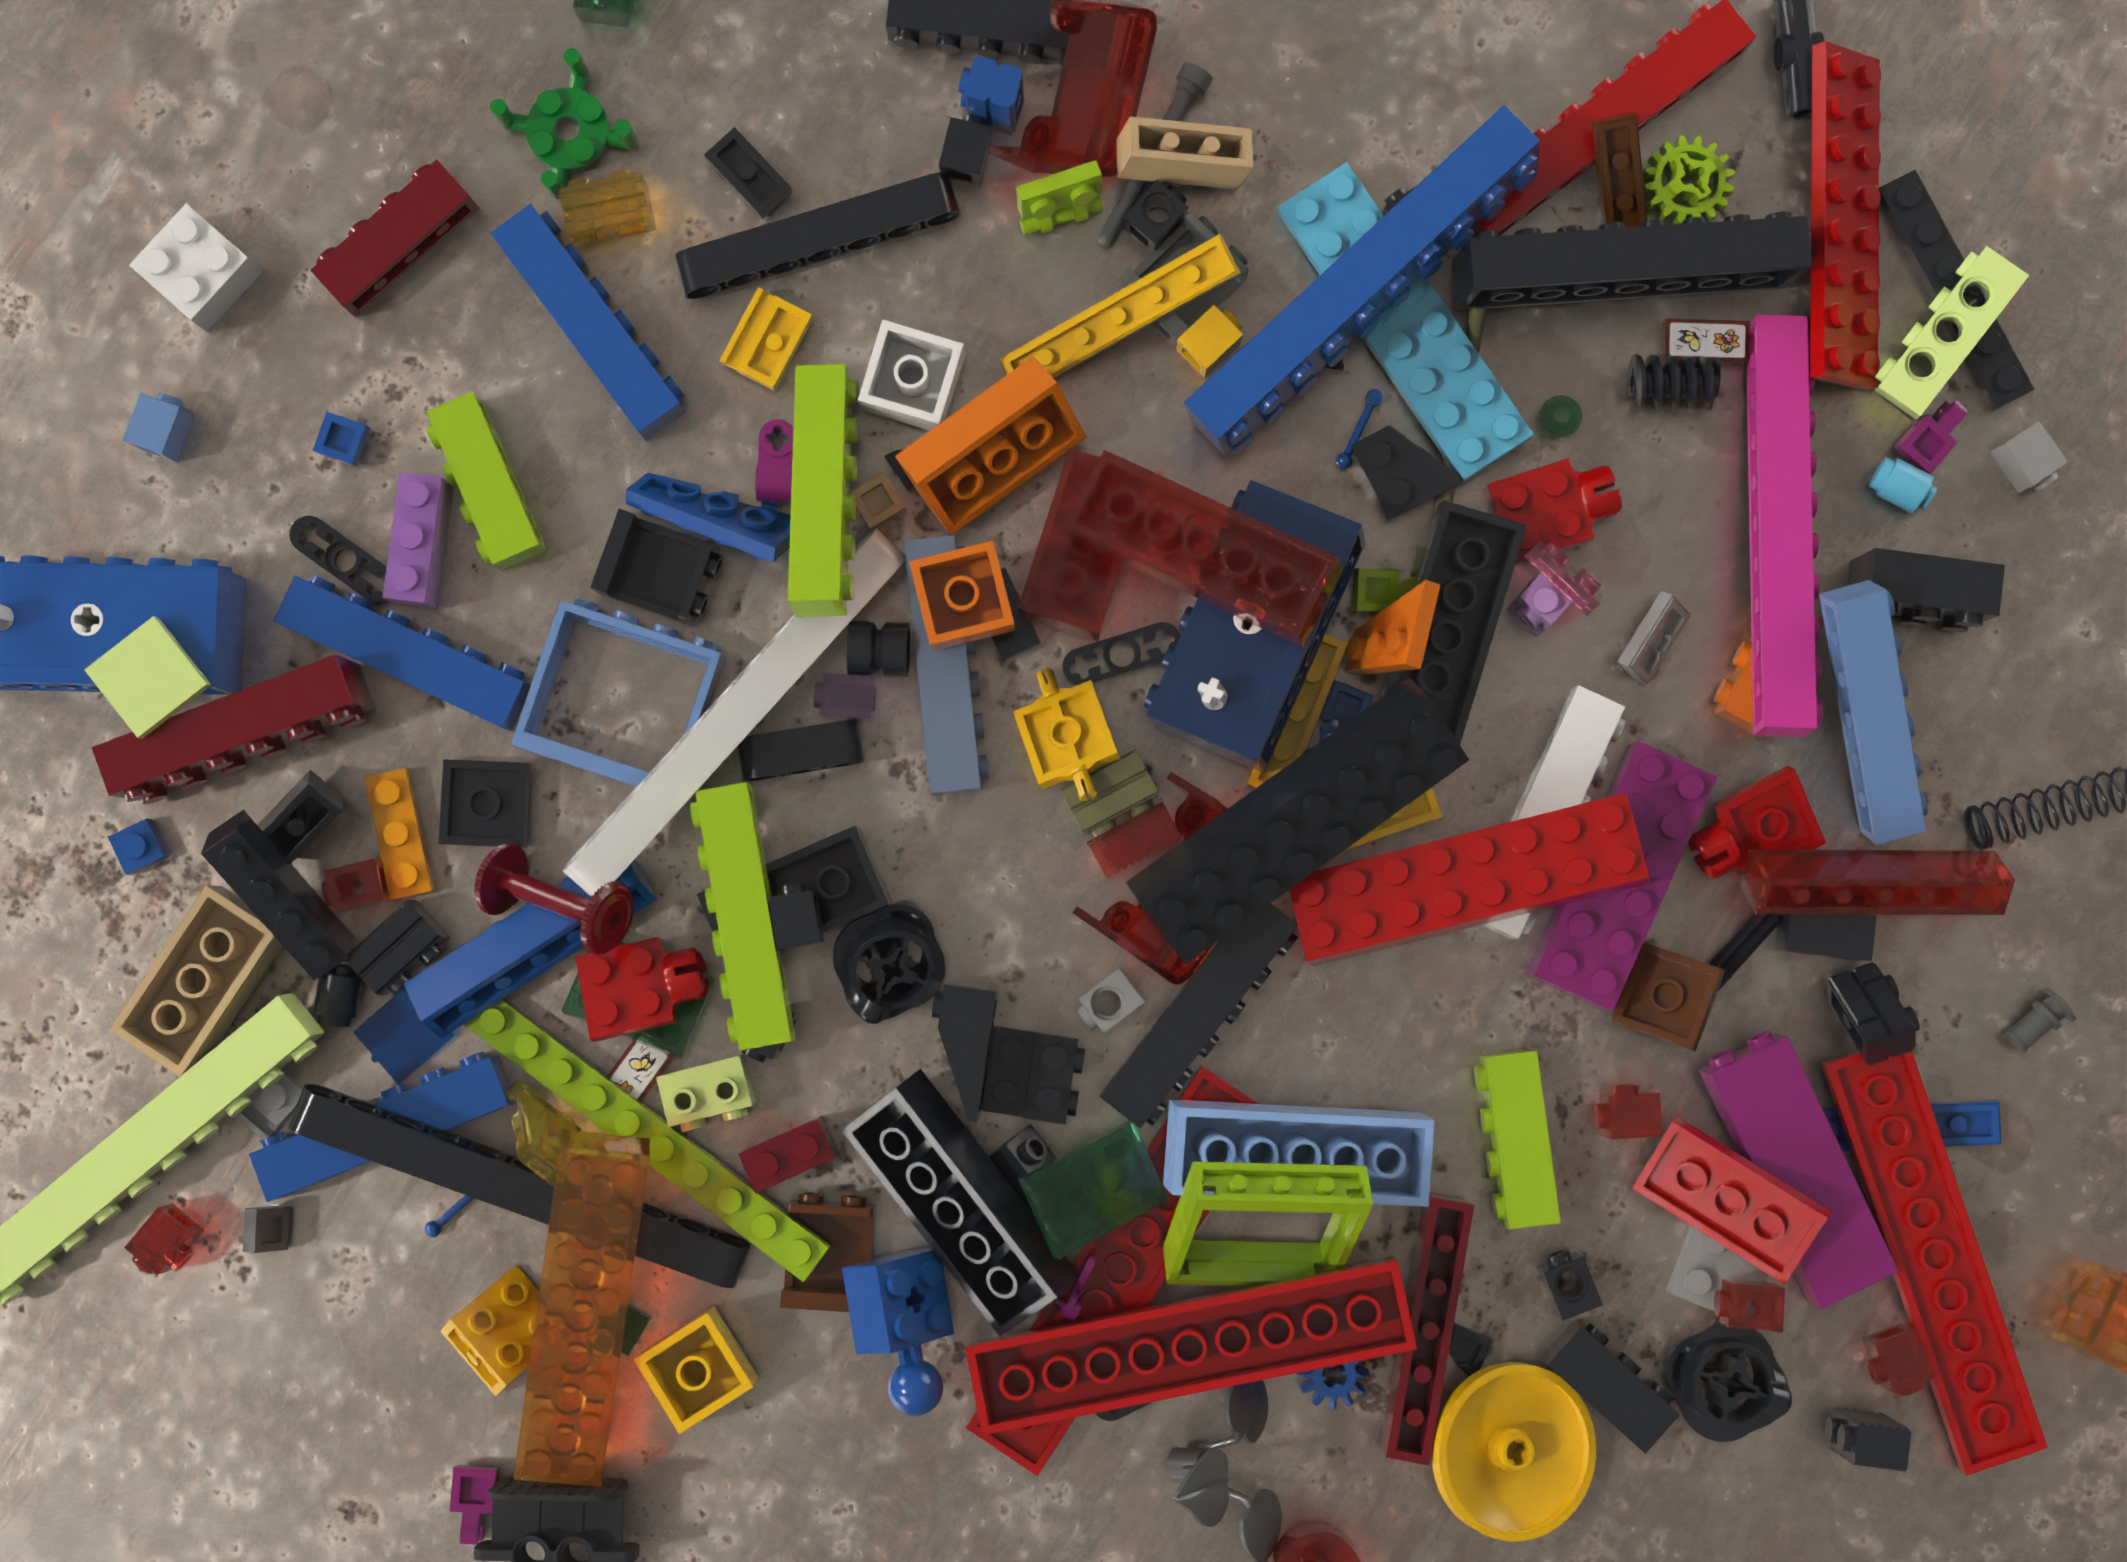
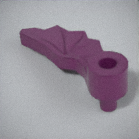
(1072, 1307)

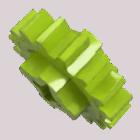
(1681, 166)

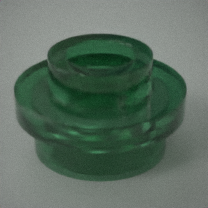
(1554, 427)

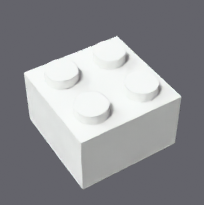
(196, 268)
(911, 376)

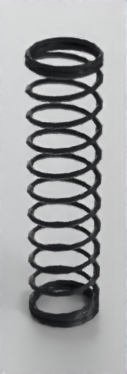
(1985, 829)

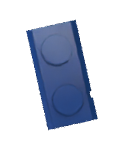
(993, 93)

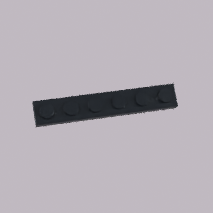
(1936, 261)

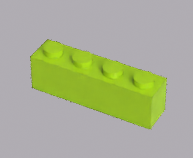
(485, 481)
(1518, 1139)

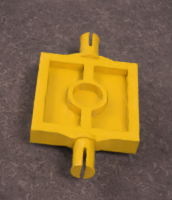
(1066, 734)

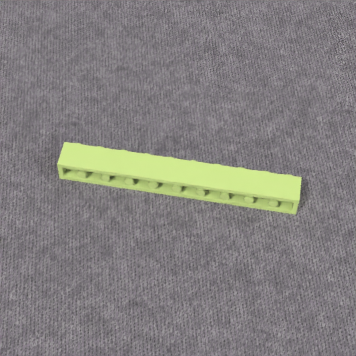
(153, 1140)

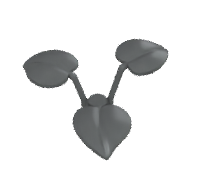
(1205, 1474)

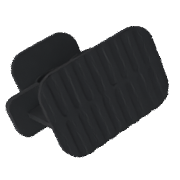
(555, 1518)

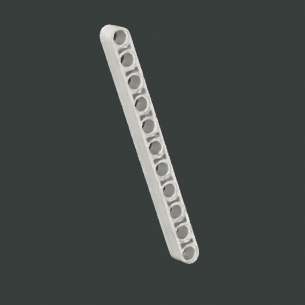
(725, 725)

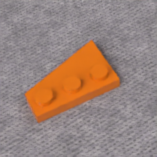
(1396, 635)

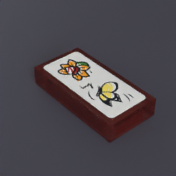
(1706, 338)
(638, 1069)

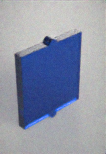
(399, 1038)

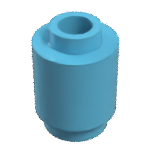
(1903, 485)

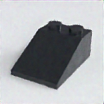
(966, 1032)

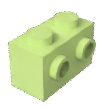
(707, 1091)

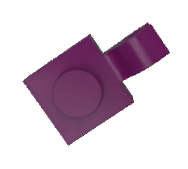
(1929, 437)
(471, 1498)

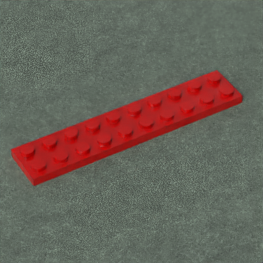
(1937, 1259)
(1123, 1278)

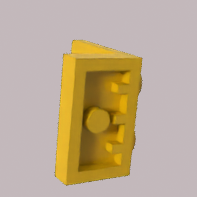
(497, 1330)

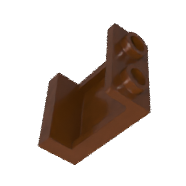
(849, 1231)

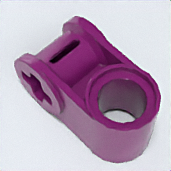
(774, 466)

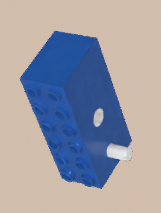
(75, 611)

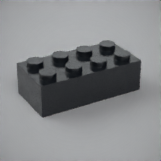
(839, 873)

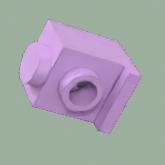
(1538, 604)

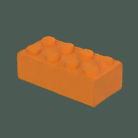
(991, 445)

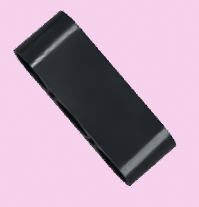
(800, 750)

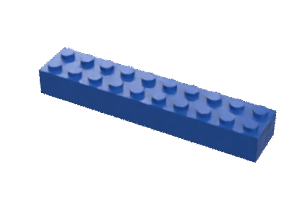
(1365, 282)

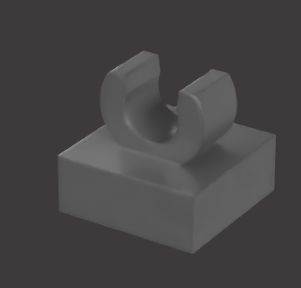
(265, 1229)

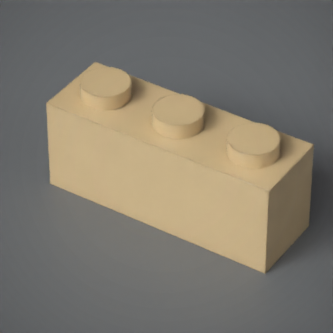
(1184, 153)

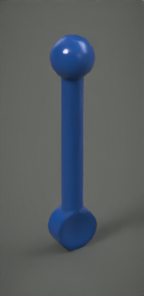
(1373, 399)
(433, 1228)

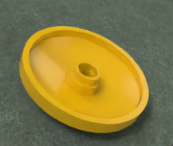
(1514, 1451)

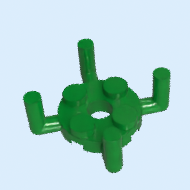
(553, 110)

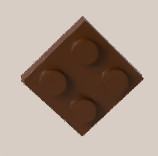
(1668, 996)

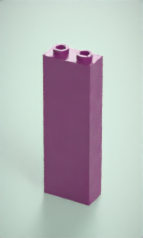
(1785, 1132)

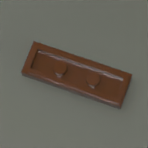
(1619, 169)

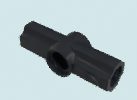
(1794, 53)

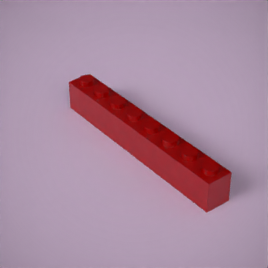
(1647, 89)

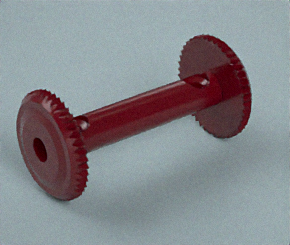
(505, 879)

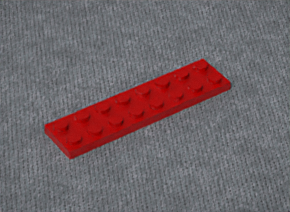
(1845, 217)

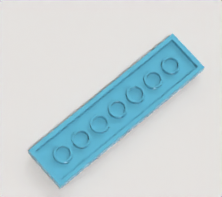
(1417, 341)

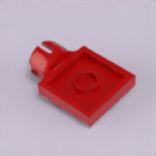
(1556, 503)
(1760, 816)
(638, 987)

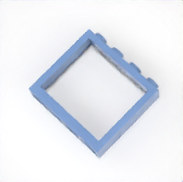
(550, 664)

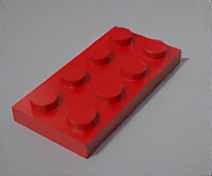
(1731, 1200)

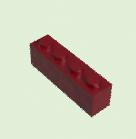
(394, 237)

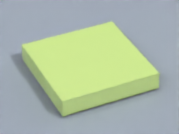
(147, 677)

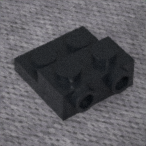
(1032, 1075)

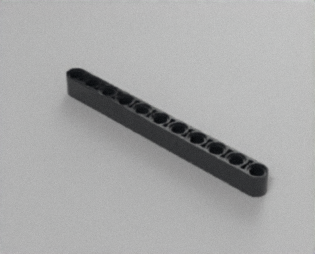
(499, 1179)

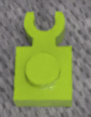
(1377, 589)

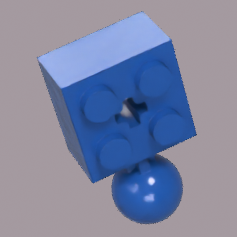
(896, 1308)

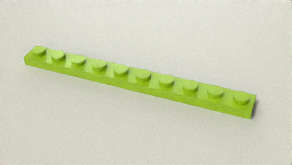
(670, 1150)

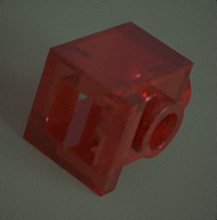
(339, 886)
(1769, 1305)

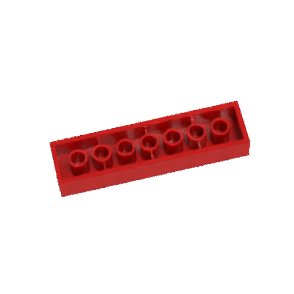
(1469, 880)

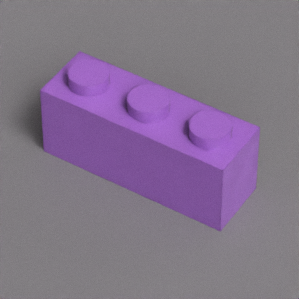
(418, 540)

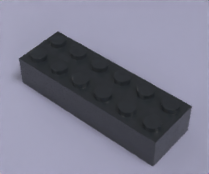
(1473, 563)
(960, 1203)

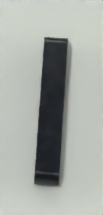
(816, 235)

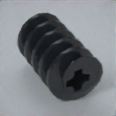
(1674, 380)

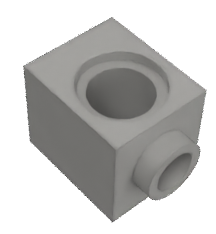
(1129, 1001)

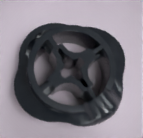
(898, 983)
(1766, 1398)

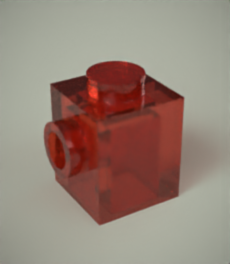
(1628, 1113)
(164, 1241)
(1897, 1360)

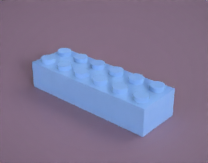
(1390, 1143)

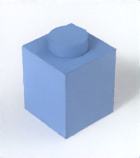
(158, 425)

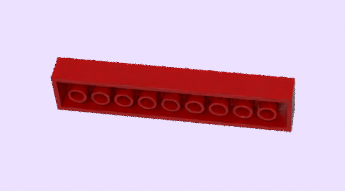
(1190, 1346)

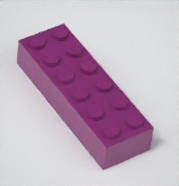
(1597, 940)

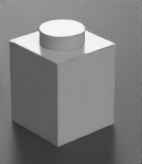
(2030, 458)

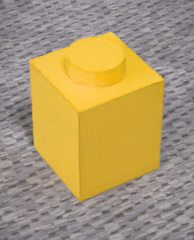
(1210, 340)

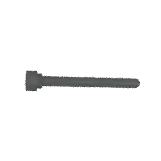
(1191, 83)

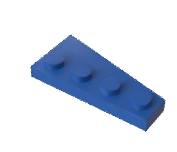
(717, 515)

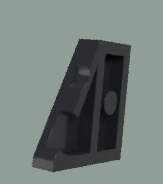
(1402, 471)

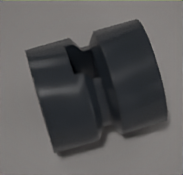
(879, 649)

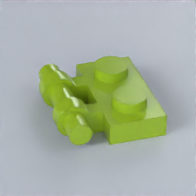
(1060, 198)

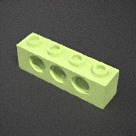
(1999, 282)

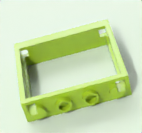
(1267, 1188)

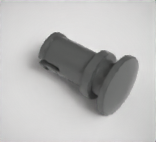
(2040, 1020)

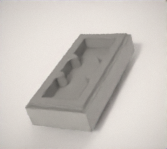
(1654, 637)

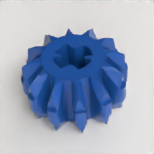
(1335, 1386)

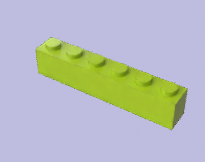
(821, 491)
(743, 914)

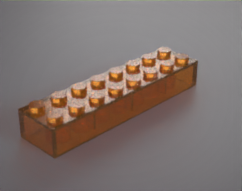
(581, 1307)

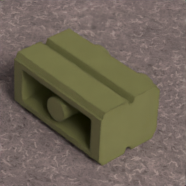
(1120, 789)

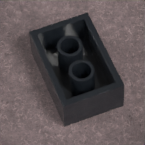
(1933, 587)

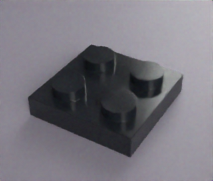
(484, 803)

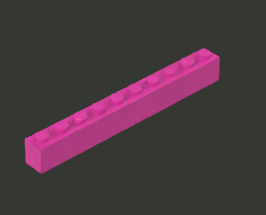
(1782, 528)

